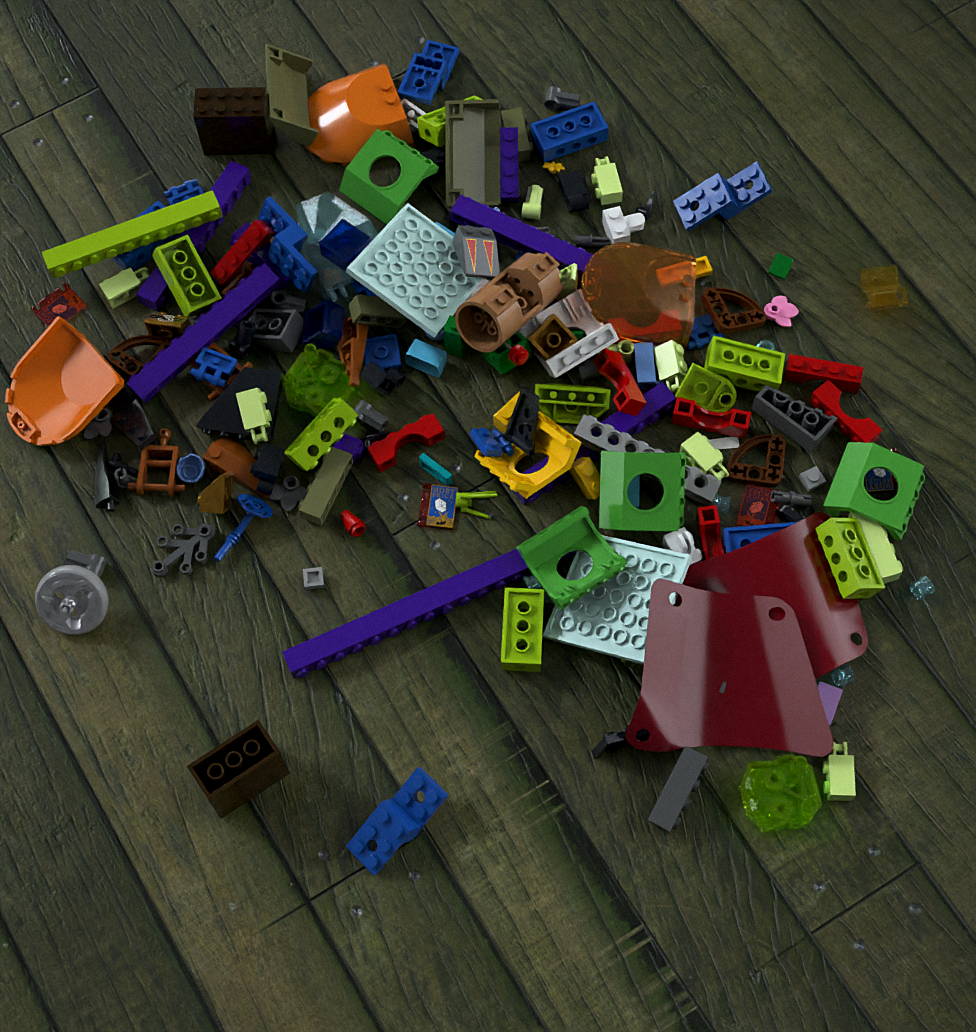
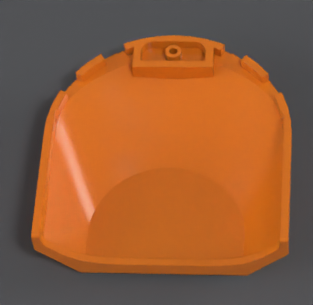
(352, 110)
(59, 386)

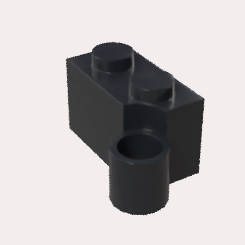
(574, 191)
(382, 380)
(266, 467)

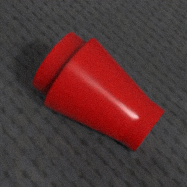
(353, 524)

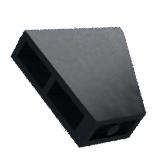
(225, 414)

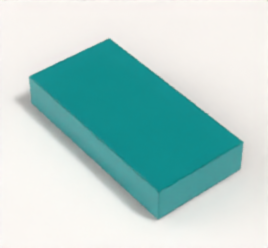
(435, 470)

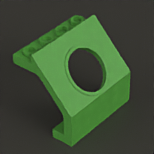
(389, 200)
(616, 474)
(850, 495)
(566, 535)

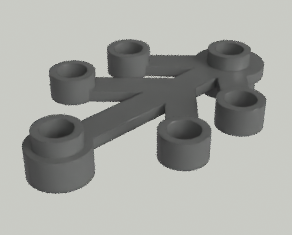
(185, 548)

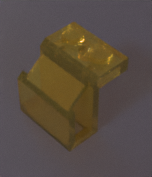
(881, 287)

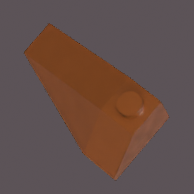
(232, 456)

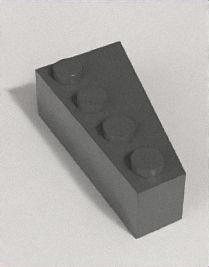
(793, 418)
(678, 789)

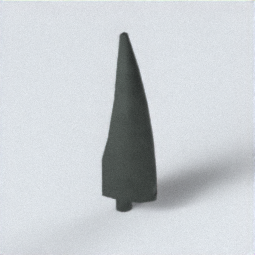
(106, 487)

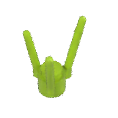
(464, 500)

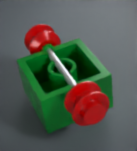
(510, 354)

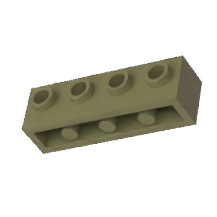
(325, 486)

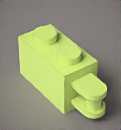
(607, 182)
(123, 286)
(670, 364)
(254, 413)
(704, 456)
(839, 774)

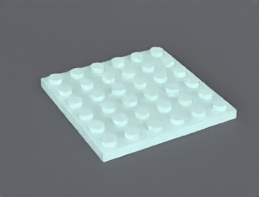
(415, 270)
(616, 612)

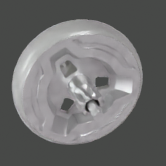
(70, 582)

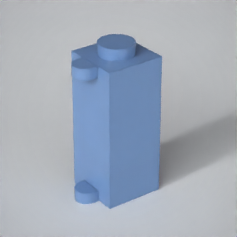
(644, 366)

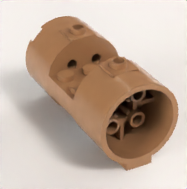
(509, 301)

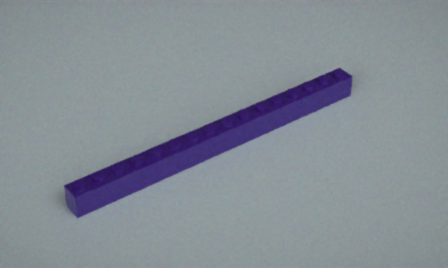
(407, 613)

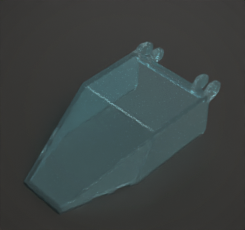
(317, 219)

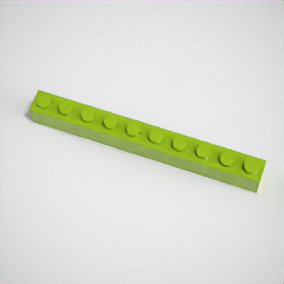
(132, 234)

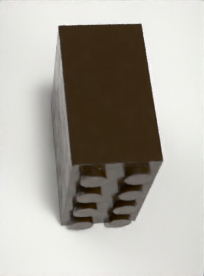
(233, 121)
(239, 769)

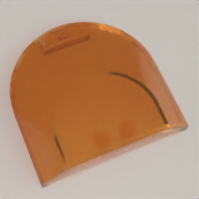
(642, 292)

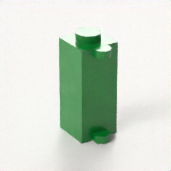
(453, 341)

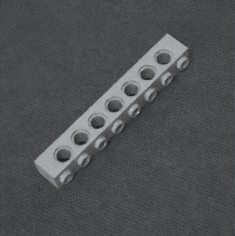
(624, 440)

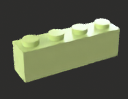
(880, 548)

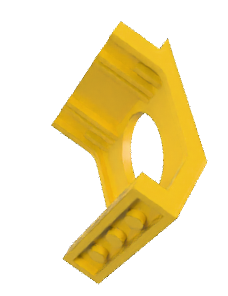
(550, 440)

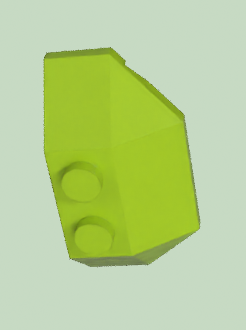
(570, 402)

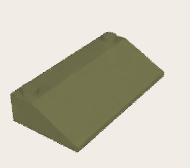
(288, 93)
(473, 151)

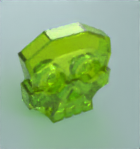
(316, 365)
(763, 797)

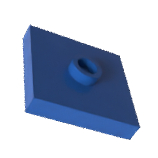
(383, 351)

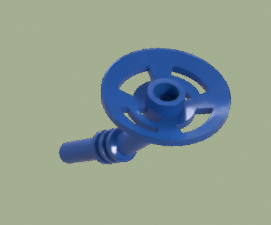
(254, 505)

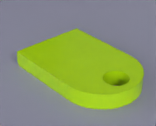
(707, 389)

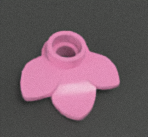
(781, 311)

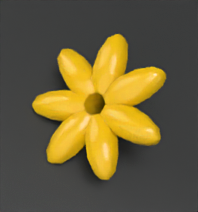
(552, 167)

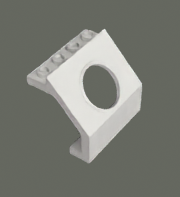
(574, 314)

